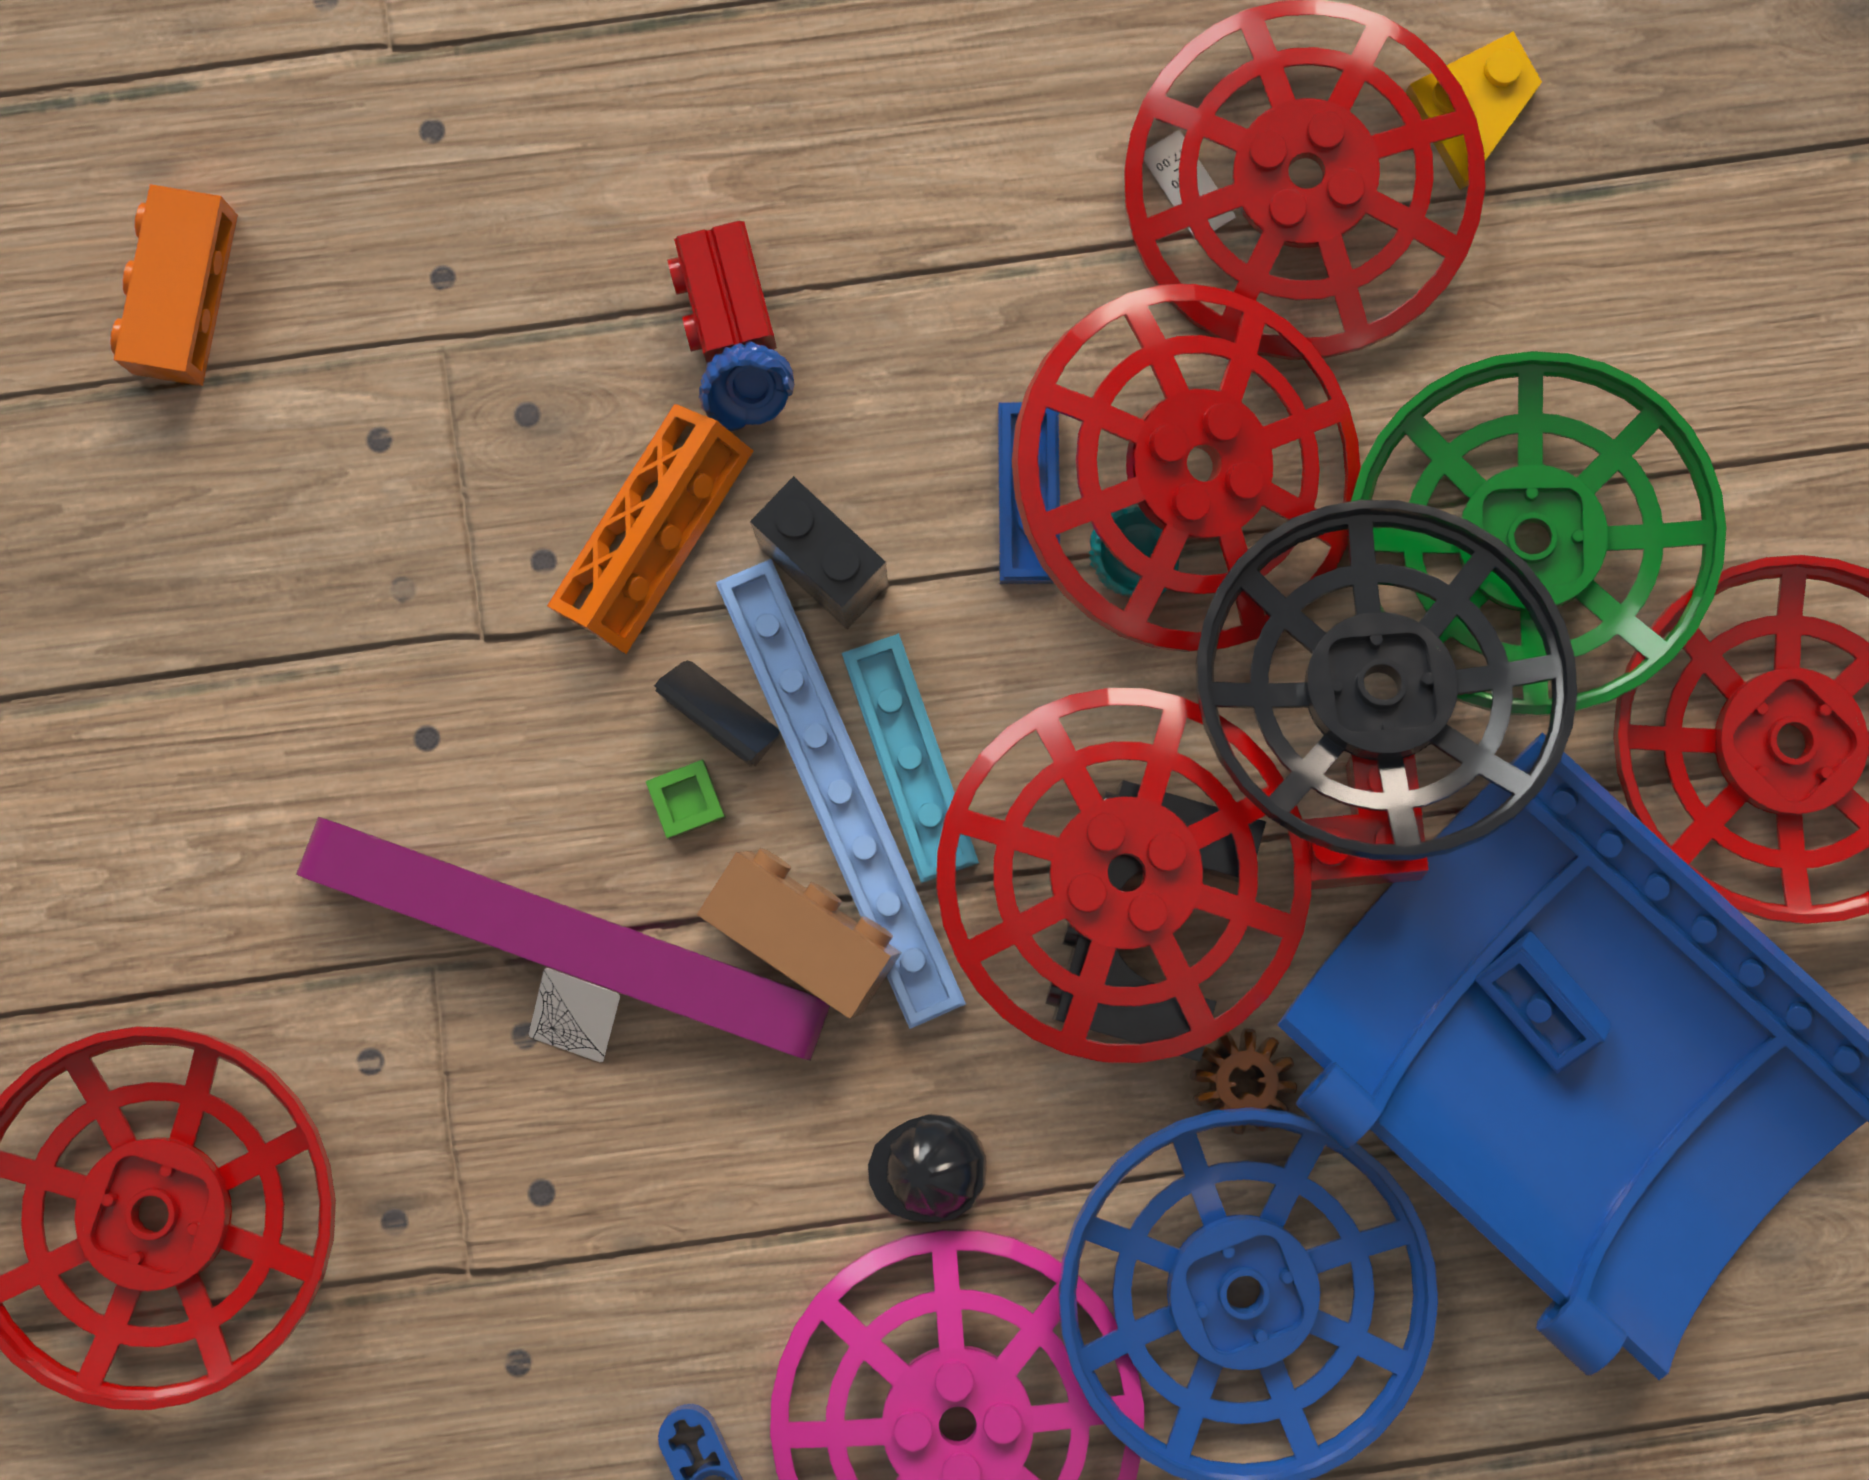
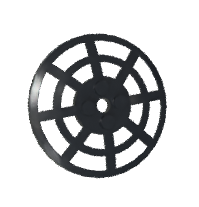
(1405, 652)

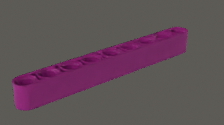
(564, 938)

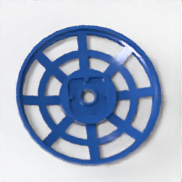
(1269, 1327)

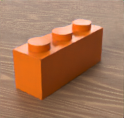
(174, 285)

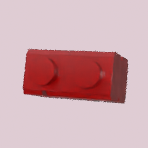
(722, 290)

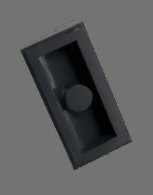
(718, 711)

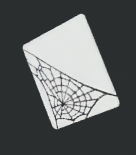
(574, 1015)

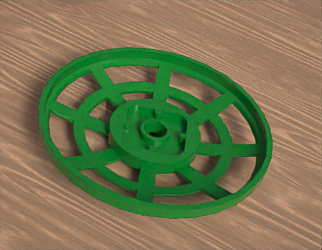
(1563, 507)

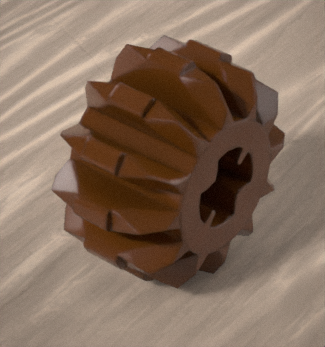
(1243, 1059)

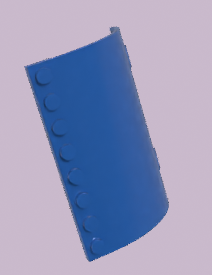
(1645, 1155)

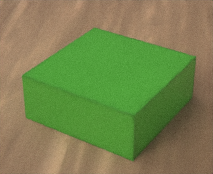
(685, 799)

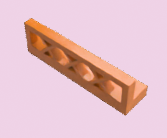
(657, 530)

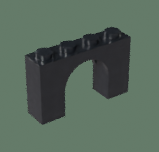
(1165, 1018)

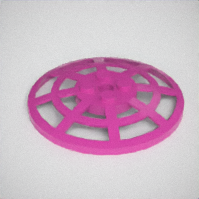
(948, 1374)

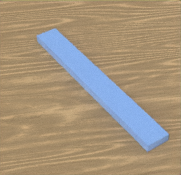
(839, 789)

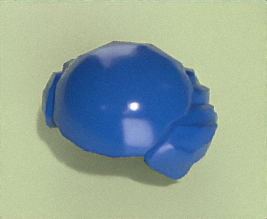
(746, 385)

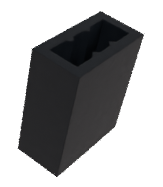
(820, 552)

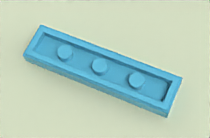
(906, 750)

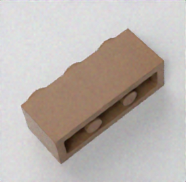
(800, 931)

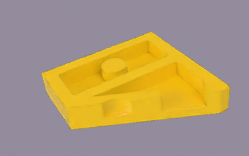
(1498, 87)

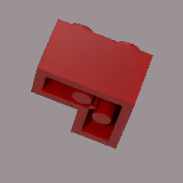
(1343, 870)

